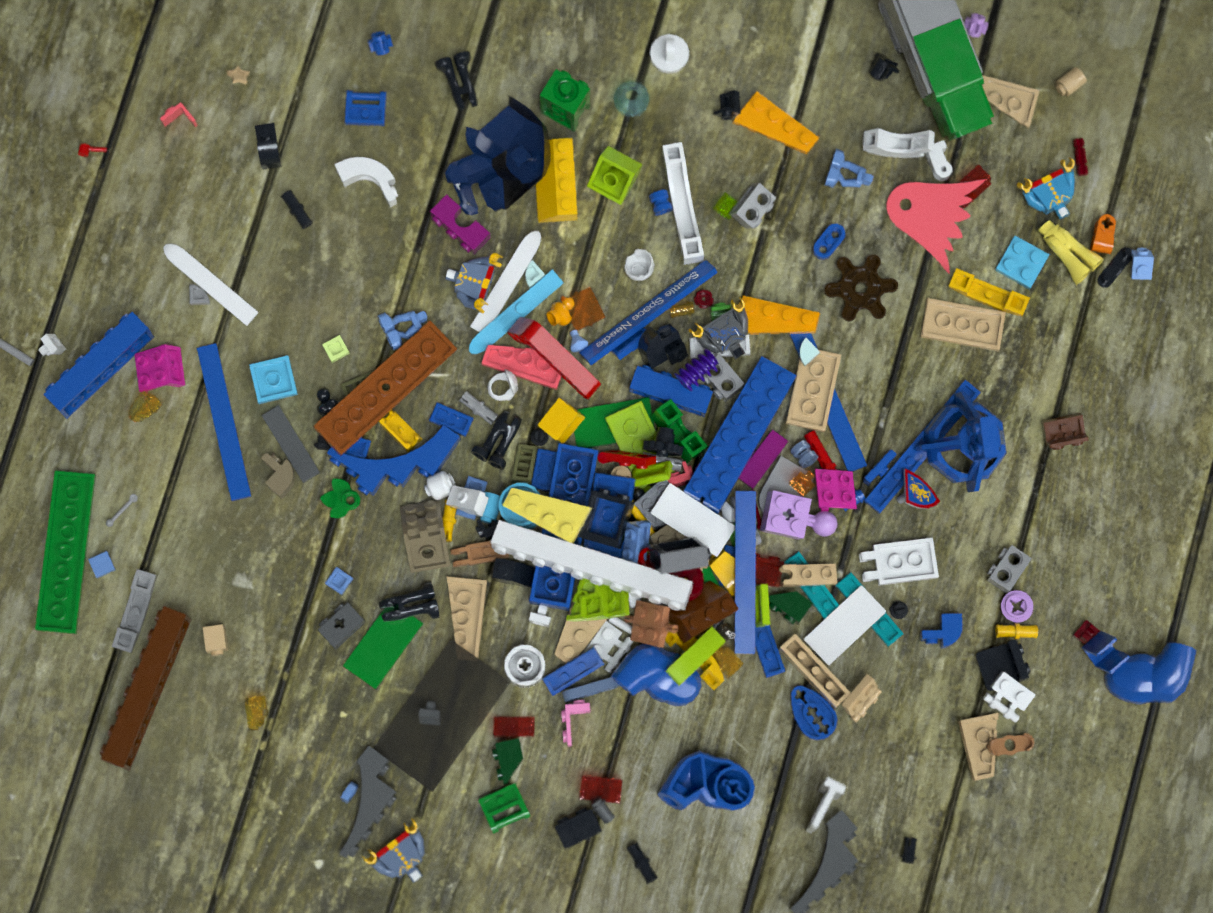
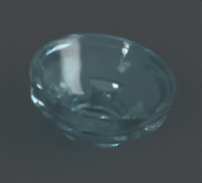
(631, 107)

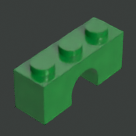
(670, 417)

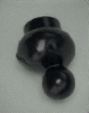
(326, 404)

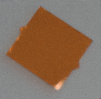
(586, 309)

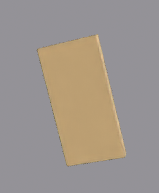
(963, 324)
(814, 392)

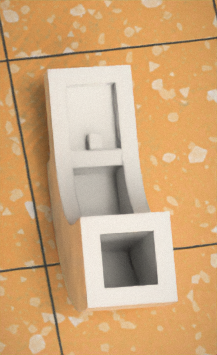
(898, 145)
(364, 168)

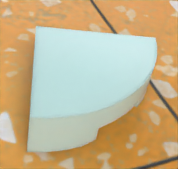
(533, 274)
(807, 352)

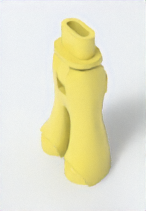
(1064, 246)

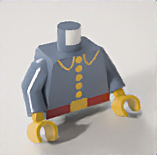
(474, 280)
(400, 855)

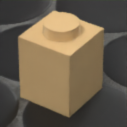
(215, 639)

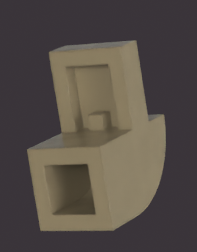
(283, 476)

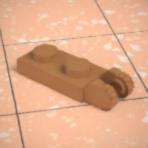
(477, 554)

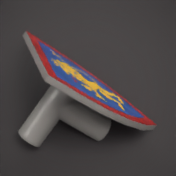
(917, 492)

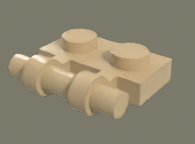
(861, 698)

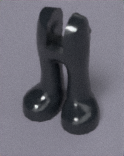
(461, 62)
(499, 428)
(402, 612)

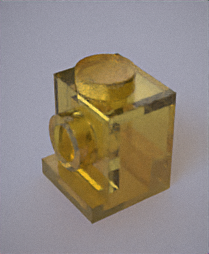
(727, 661)

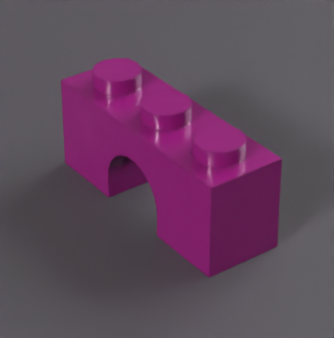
(471, 237)

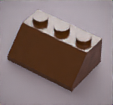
(703, 612)

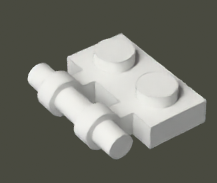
(605, 640)
(1013, 691)

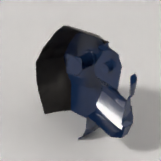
(506, 159)

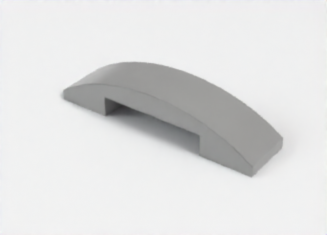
(135, 611)

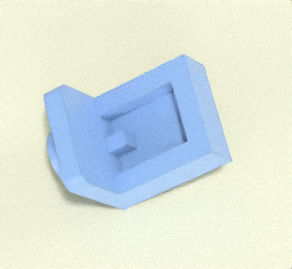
(1142, 264)

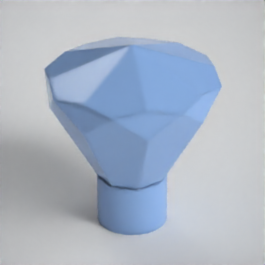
(577, 342)

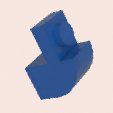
(949, 631)

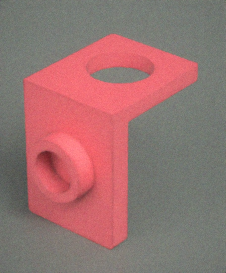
(174, 112)

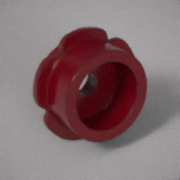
(703, 294)

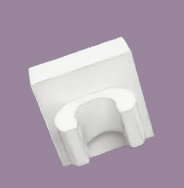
(51, 345)
(540, 617)

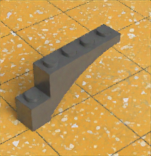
(374, 799)
(835, 861)

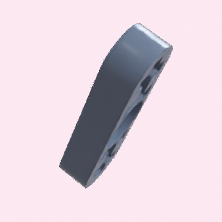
(589, 689)

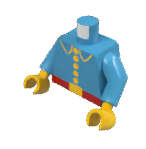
(1051, 191)

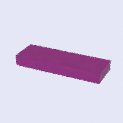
(763, 459)

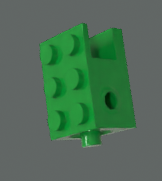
(564, 99)

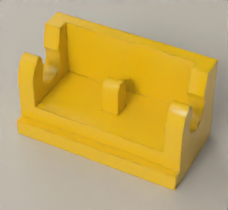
(400, 431)

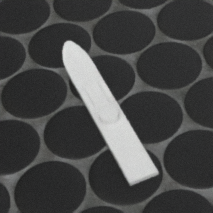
(508, 280)
(210, 283)

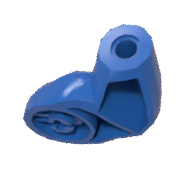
(710, 780)

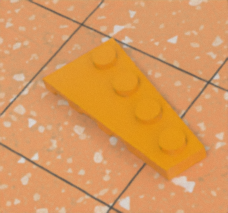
(769, 120)
(778, 318)

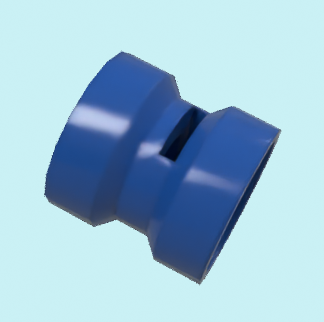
(660, 202)

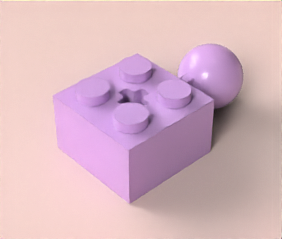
(798, 508)

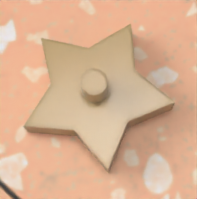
(238, 75)

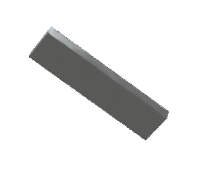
(290, 444)

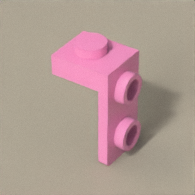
(577, 707)

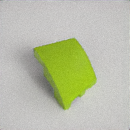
(598, 602)

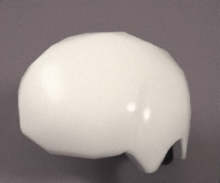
(639, 265)

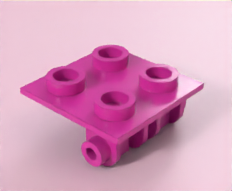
(835, 489)

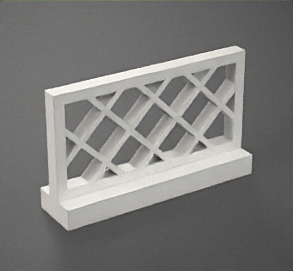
(831, 790)

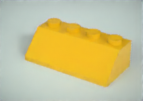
(557, 188)

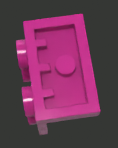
(159, 368)

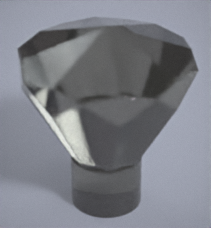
(726, 631)

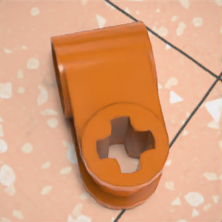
(1103, 238)

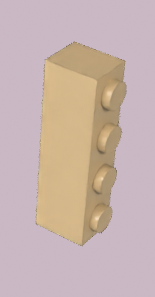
(814, 671)

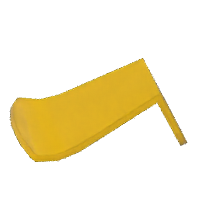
(724, 568)

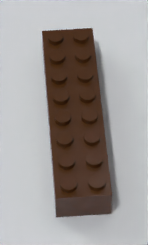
(145, 689)

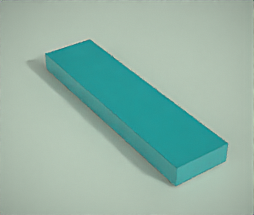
(819, 595)
(884, 626)

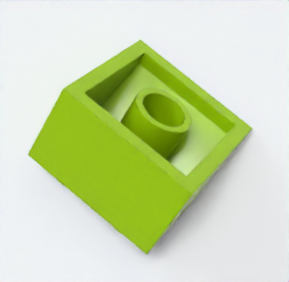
(614, 175)

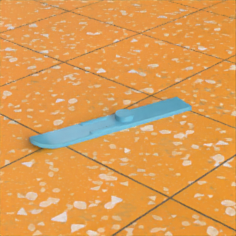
(519, 308)

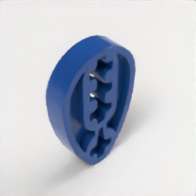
(823, 709)

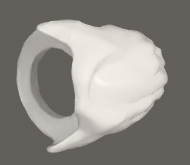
(512, 381)

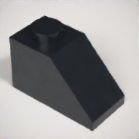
(513, 573)

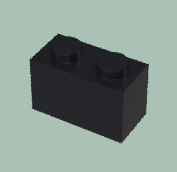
(578, 828)

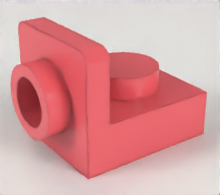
(681, 479)

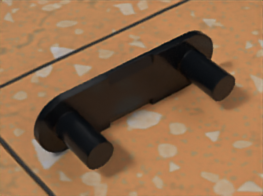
(1115, 267)

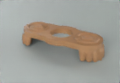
(1021, 743)

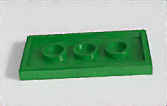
(594, 429)
(381, 648)

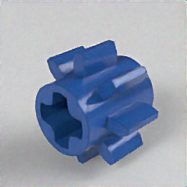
(380, 43)

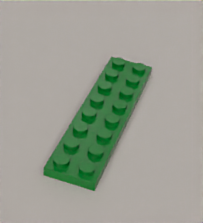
(65, 552)

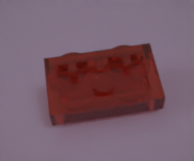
(768, 571)

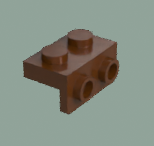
(1064, 431)

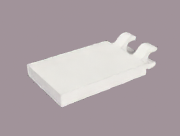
(901, 562)

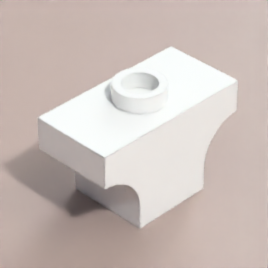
(467, 500)

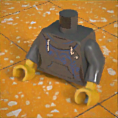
(725, 331)

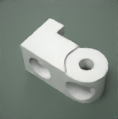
(939, 166)

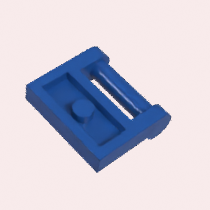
(365, 113)

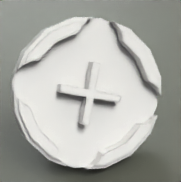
(669, 53)

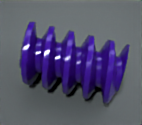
(697, 370)

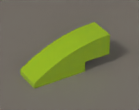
(695, 656)

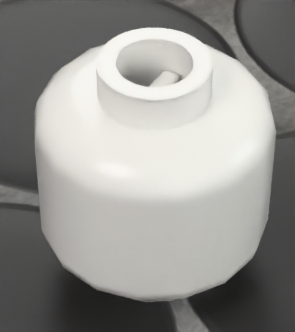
(439, 485)

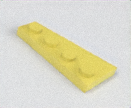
(552, 514)

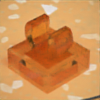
(802, 483)

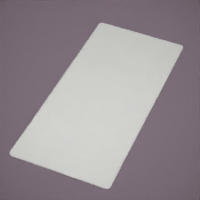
(693, 519)
(845, 625)

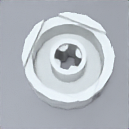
(517, 675)

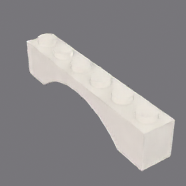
(682, 203)

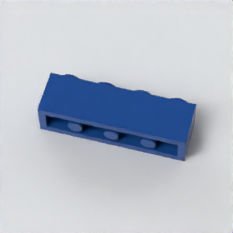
(663, 387)

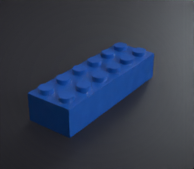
(98, 364)

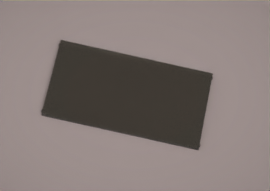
(464, 694)

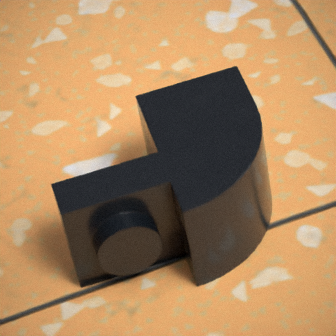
(268, 146)
(652, 344)

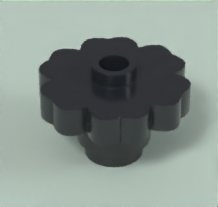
(663, 443)

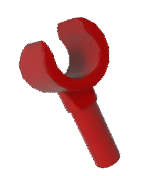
(84, 150)

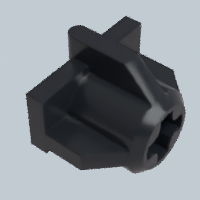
(882, 67)

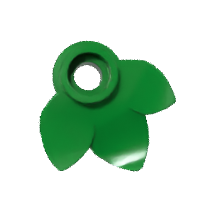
(338, 499)

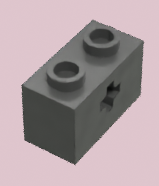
(338, 636)

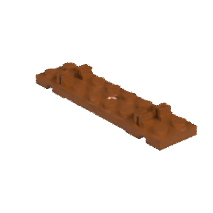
(370, 403)

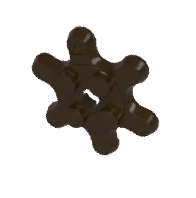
(863, 275)

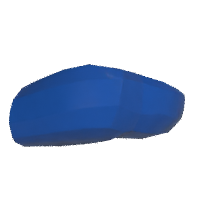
(645, 670)
(1153, 678)

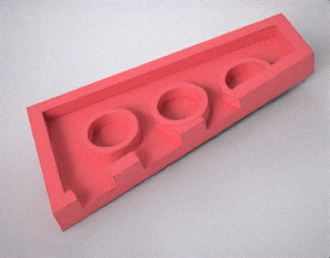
(522, 363)

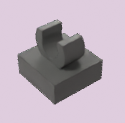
(430, 714)

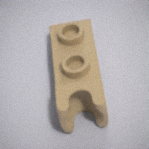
(809, 575)

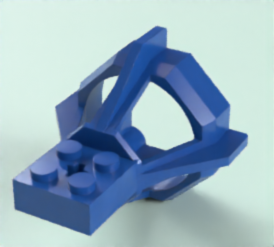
(978, 439)

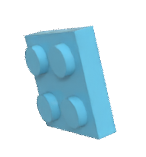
(1022, 262)
(273, 379)

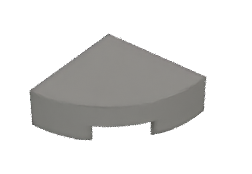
(198, 296)

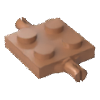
(650, 623)

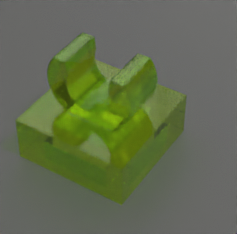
(725, 205)

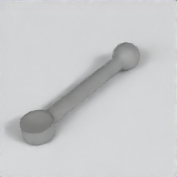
(133, 498)

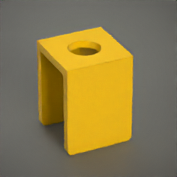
(561, 421)

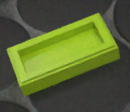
(653, 474)
(762, 613)

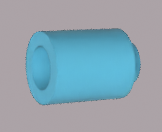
(492, 508)

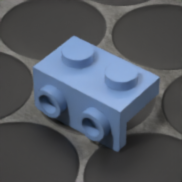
(636, 539)

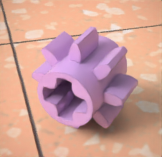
(976, 25)

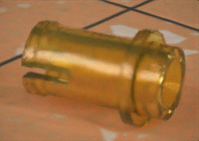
(682, 309)

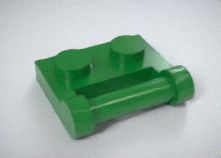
(502, 801)

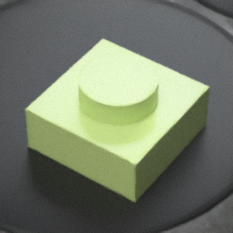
(335, 349)

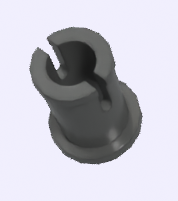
(599, 806)

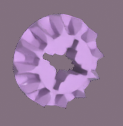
(1015, 597)

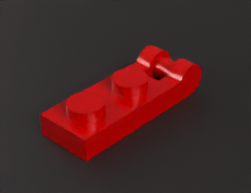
(625, 458)

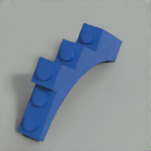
(399, 470)

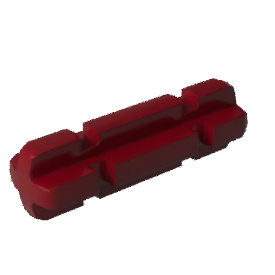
(1080, 157)

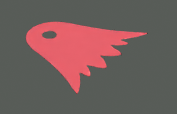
(931, 214)

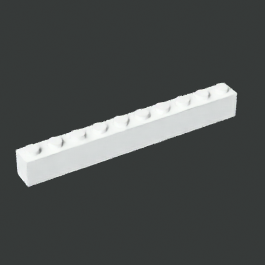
(591, 565)

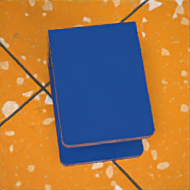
(1103, 653)

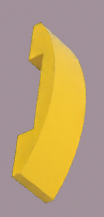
(988, 294)
(712, 673)

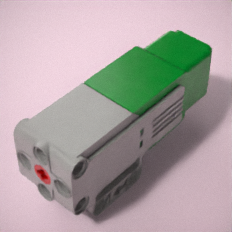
(940, 62)

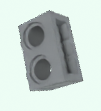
(749, 202)
(726, 375)
(1012, 571)

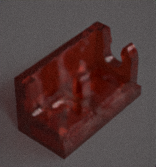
(976, 174)
(514, 727)
(605, 788)

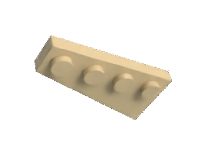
(467, 610)

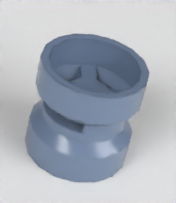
(804, 454)

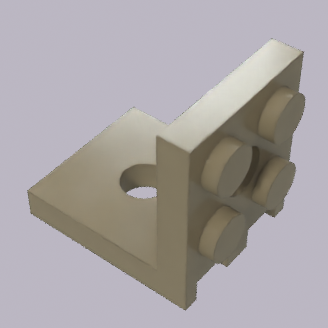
(424, 534)

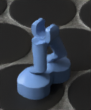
(834, 174)
(394, 336)

